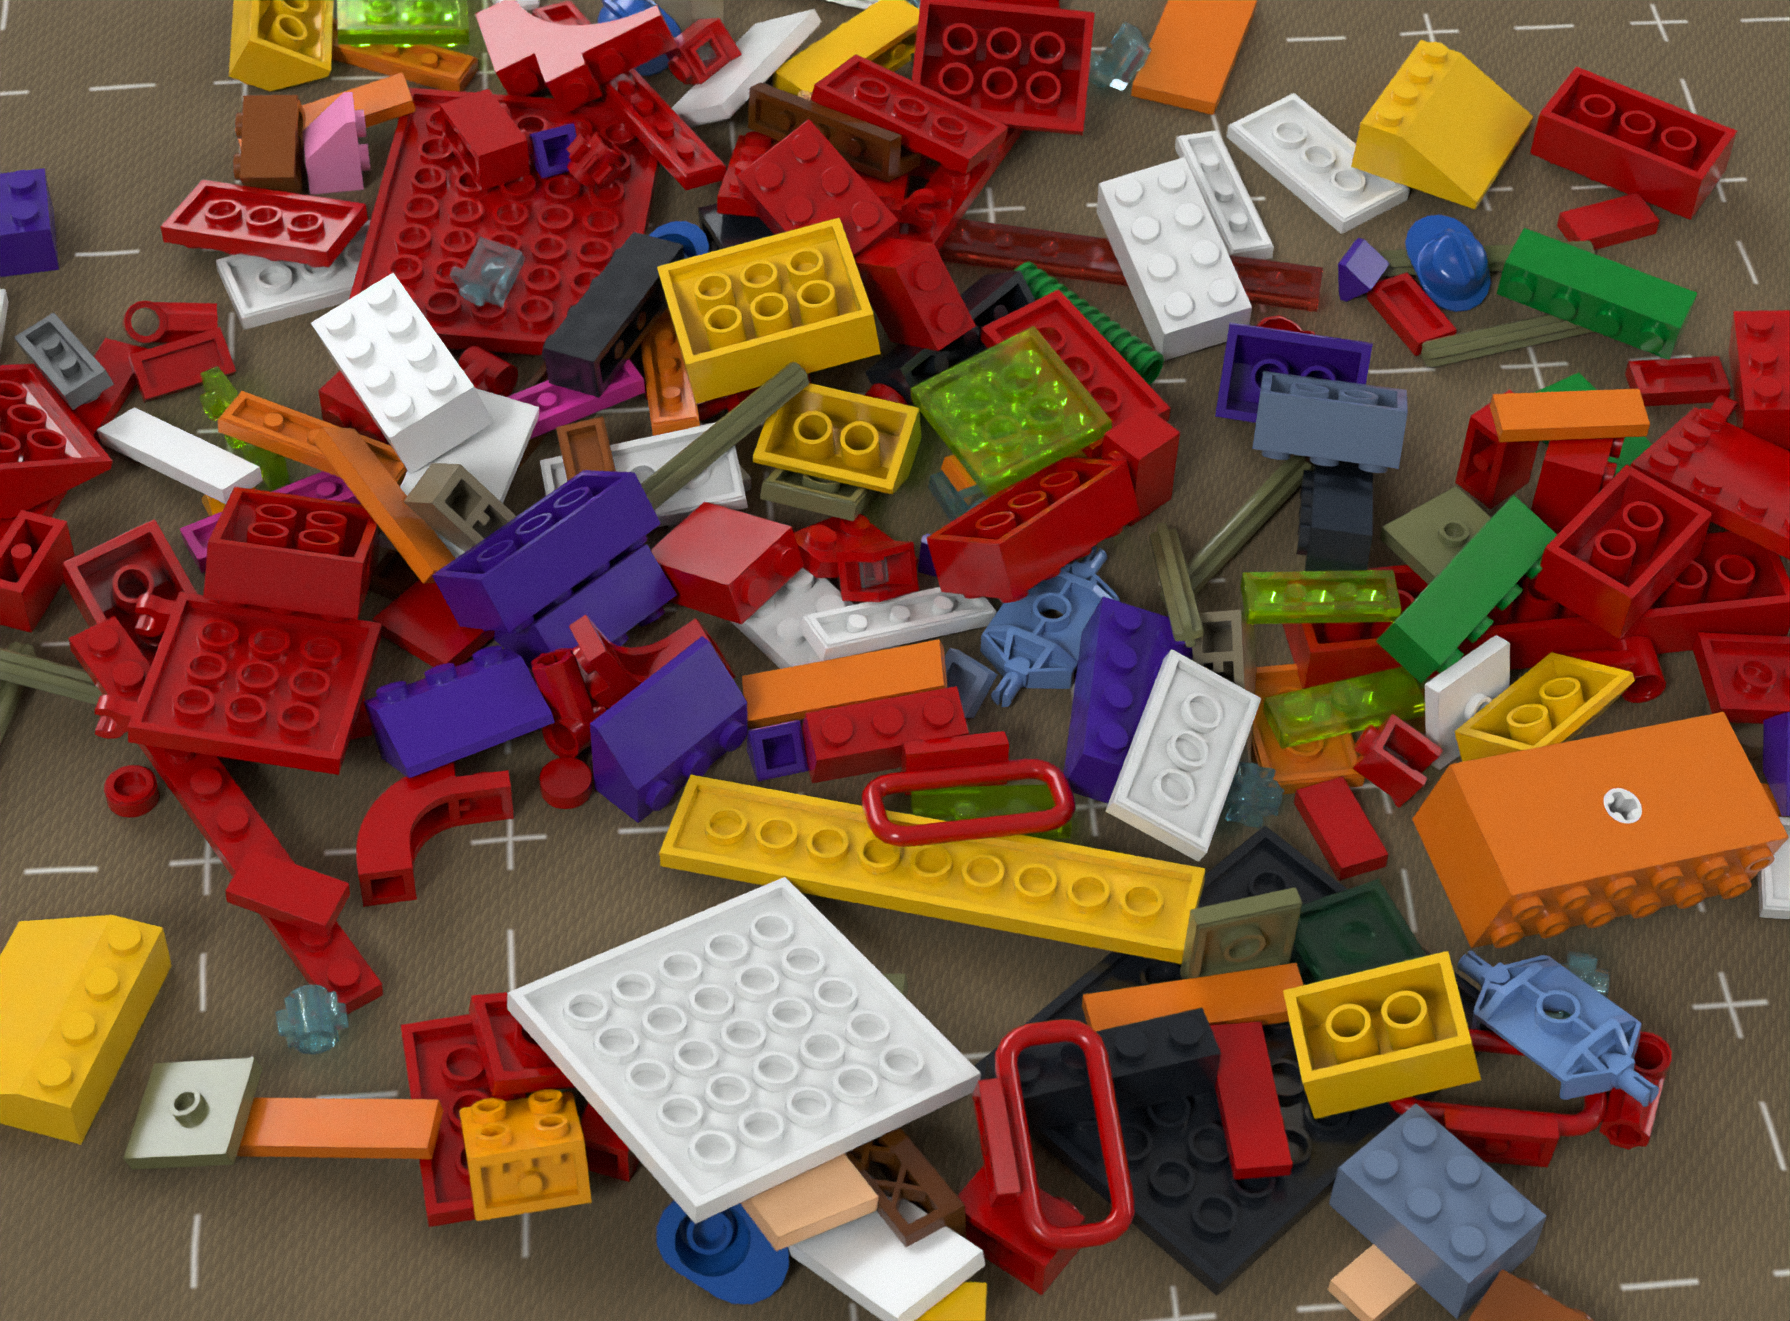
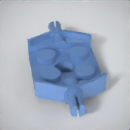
(1043, 650)
(1584, 1052)

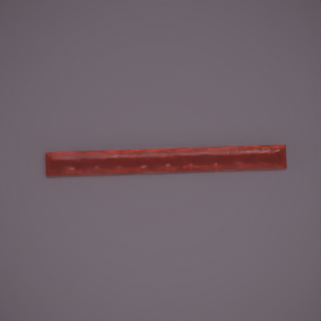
(1095, 261)

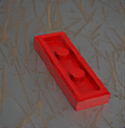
(1250, 1103)

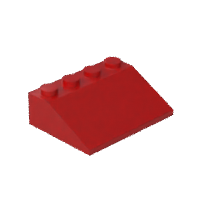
(1007, 61)
(40, 442)

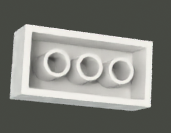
(1172, 258)
(402, 373)

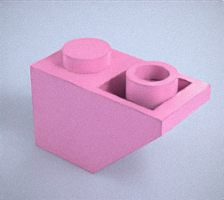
(333, 150)

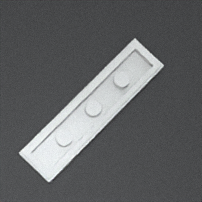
(1225, 195)
(179, 454)
(893, 622)

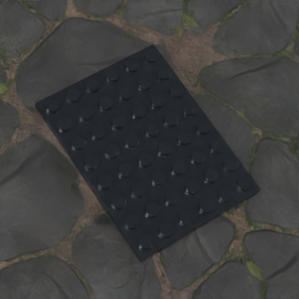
(1179, 1146)

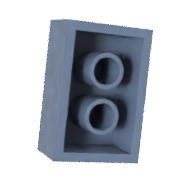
(1330, 421)
(1436, 1210)

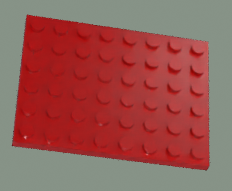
(435, 213)

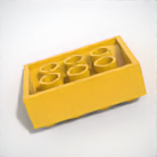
(1441, 127)
(768, 305)
(70, 1014)

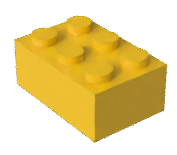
(1381, 1035)

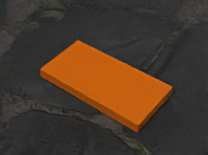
(1194, 53)

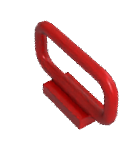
(964, 763)
(1505, 1133)
(1008, 1146)

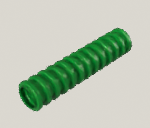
(1137, 354)

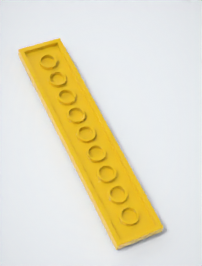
(991, 882)

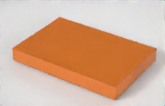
(1303, 763)

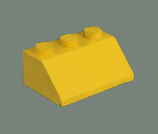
(280, 42)
(842, 438)
(1543, 707)

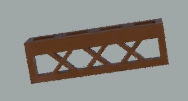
(859, 143)
(910, 1179)

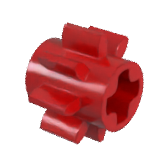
(594, 159)

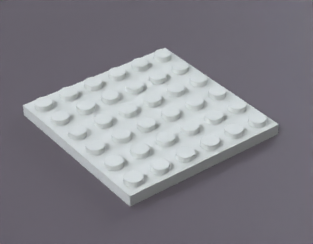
(741, 1047)

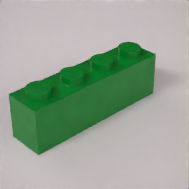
(1596, 293)
(1467, 590)

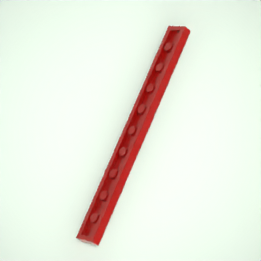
(224, 817)

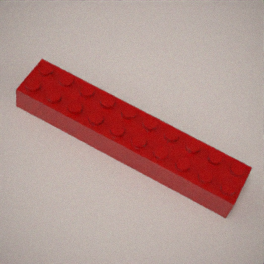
(1724, 590)

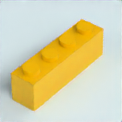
(879, 34)

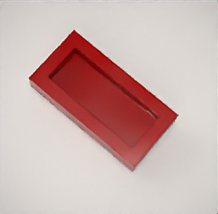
(1609, 221)
(1409, 311)
(179, 364)
(1678, 380)
(1340, 828)
(287, 892)

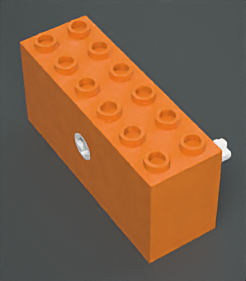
(1598, 829)

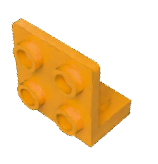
(525, 1154)

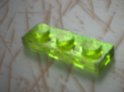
(216, 399)
(1320, 597)
(1343, 706)
(986, 801)

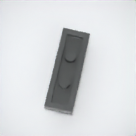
(64, 361)

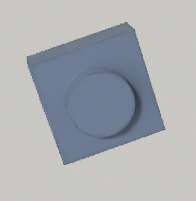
(970, 678)

